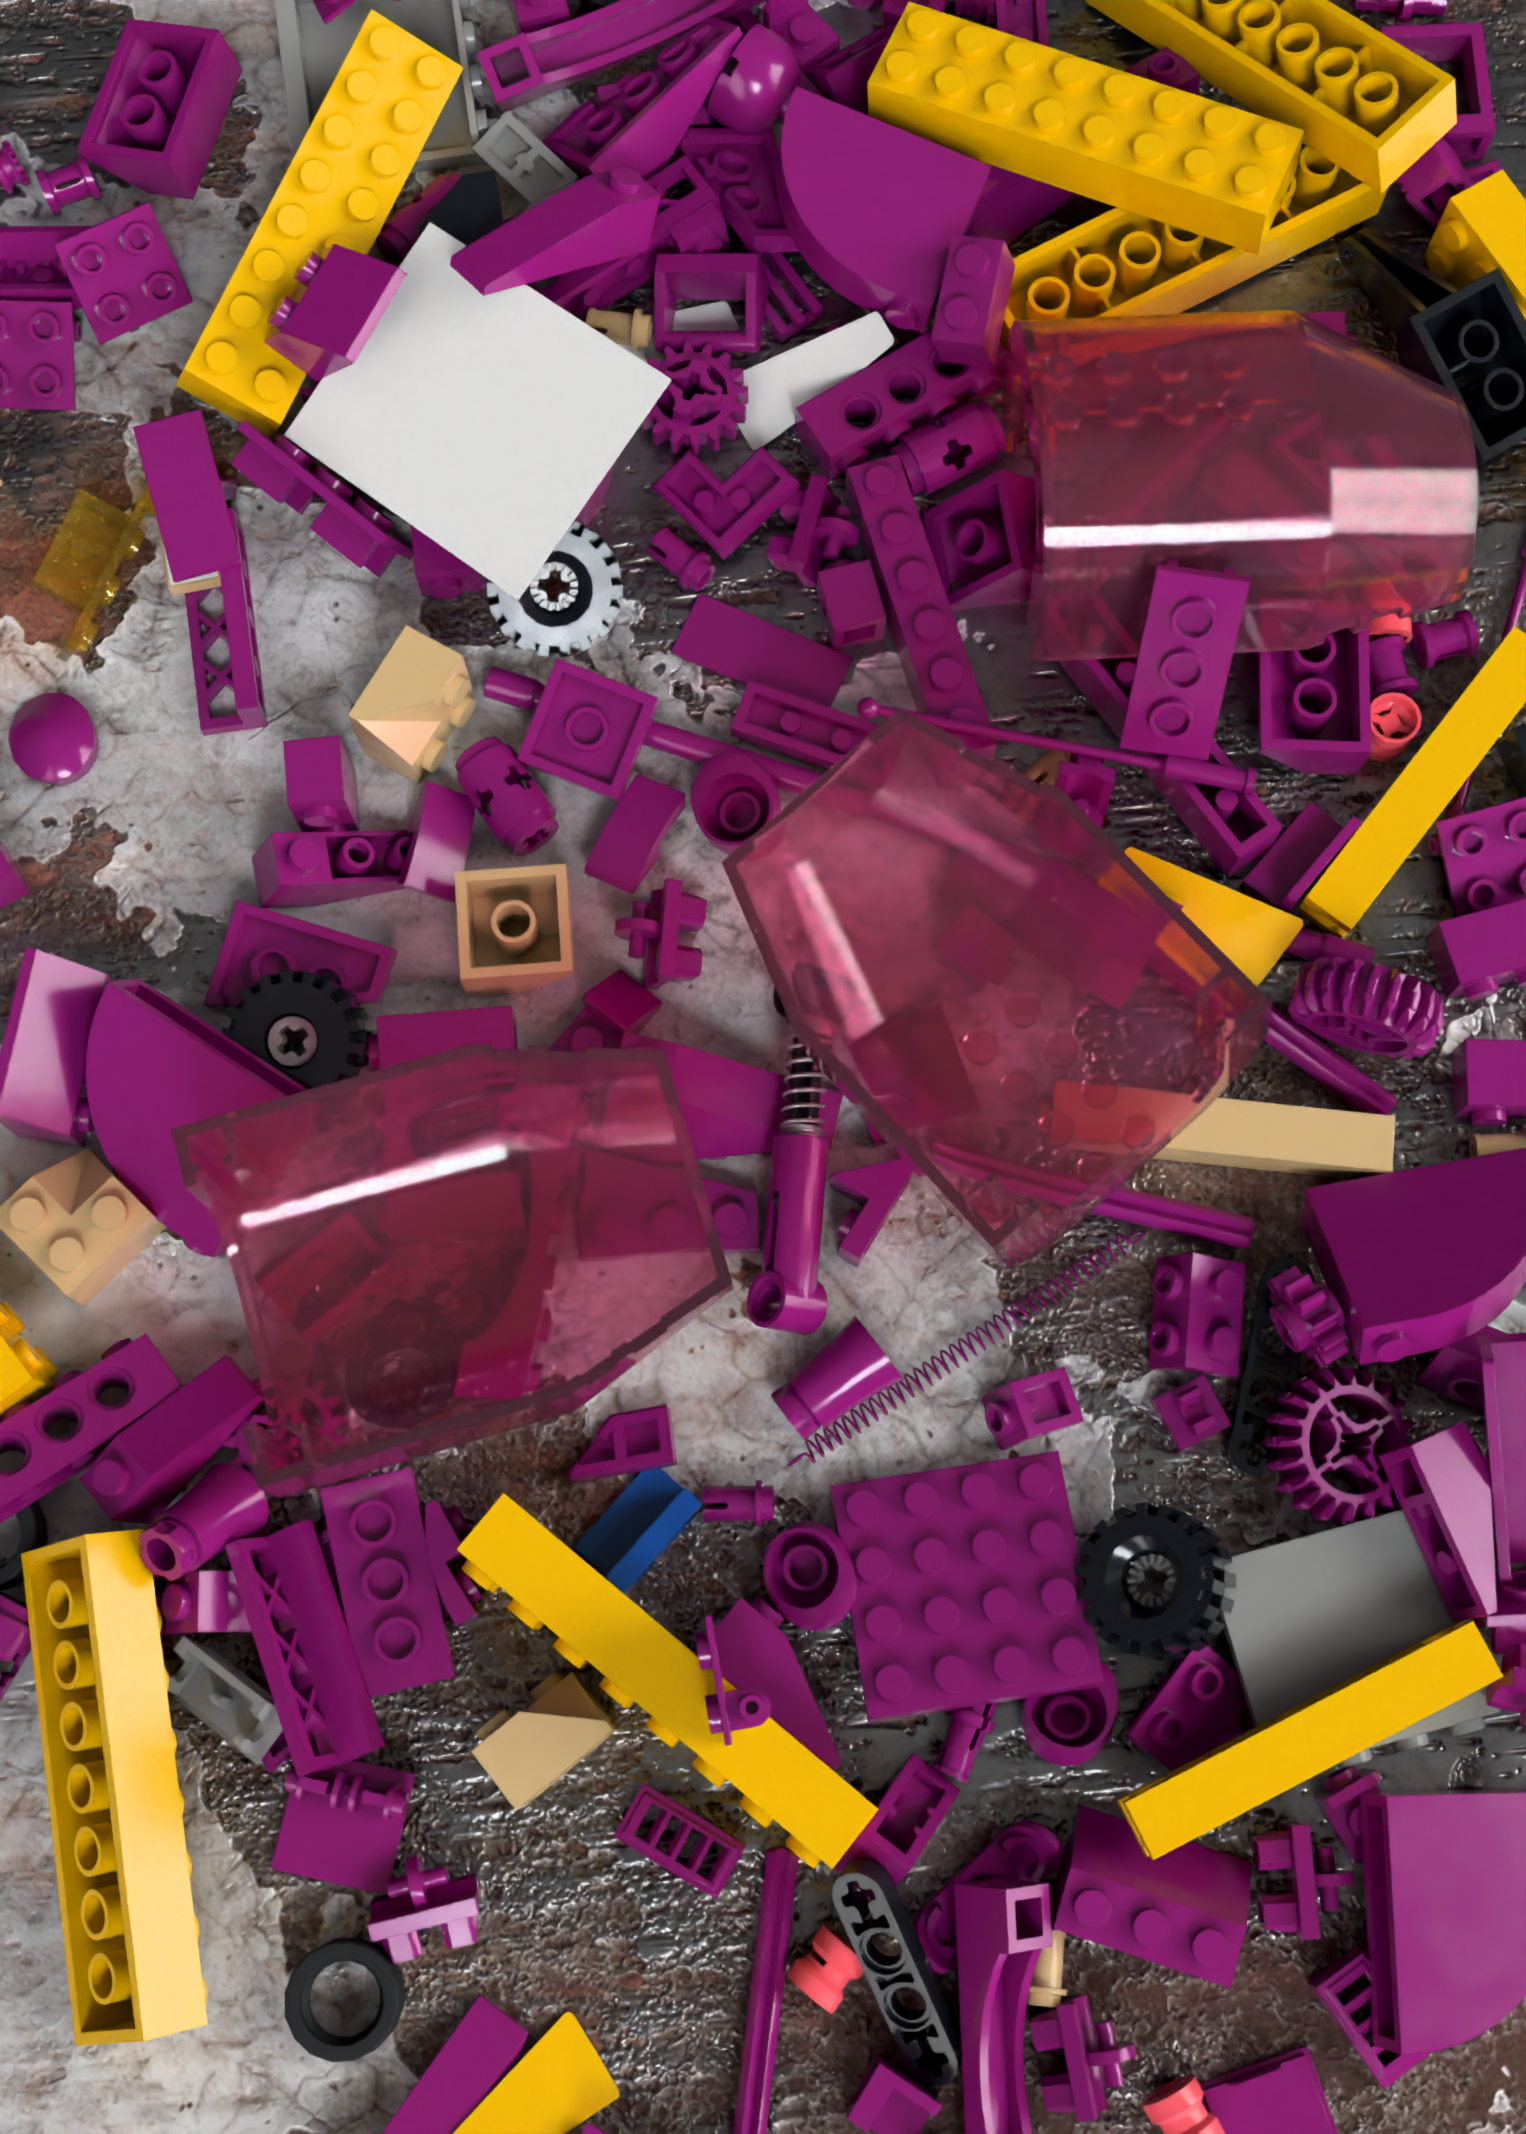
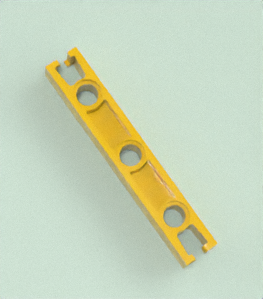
(1421, 791)
(1309, 1738)

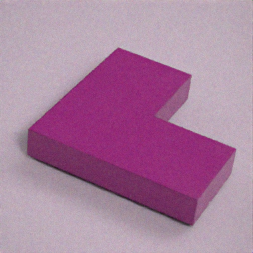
(727, 510)

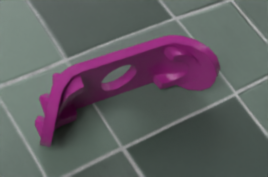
(1018, 1853)

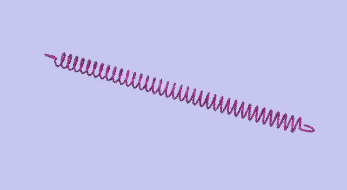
(837, 1437)

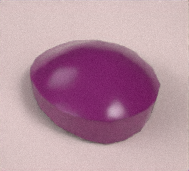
(54, 739)
(733, 799)
(810, 1576)
(1071, 1724)

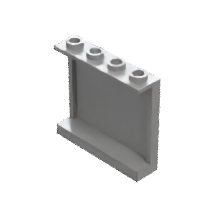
(316, 50)
(1331, 1609)

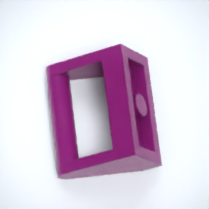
(710, 278)

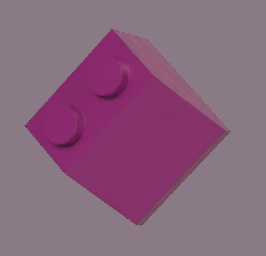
(332, 309)
(985, 541)

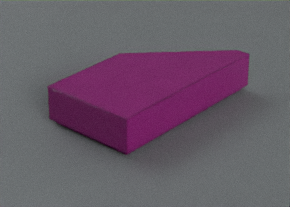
(628, 1445)

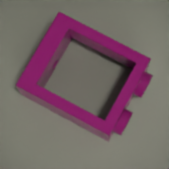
(1457, 43)

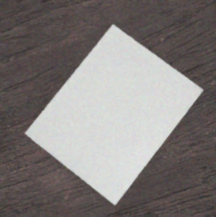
(479, 415)

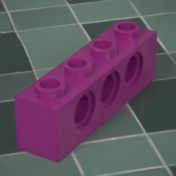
(868, 395)
(74, 1396)

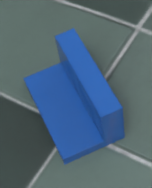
(638, 1528)

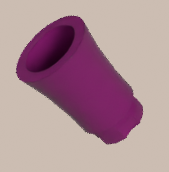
(836, 1380)
(199, 1525)

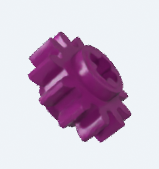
(1307, 1316)

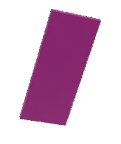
(187, 495)
(759, 651)

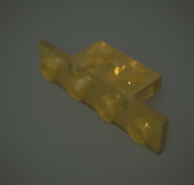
(85, 558)

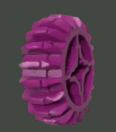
(1367, 1007)
(1313, 1416)

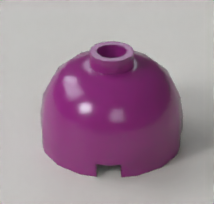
(757, 84)

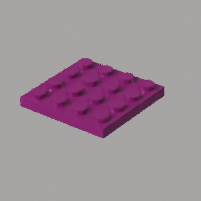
(965, 1587)

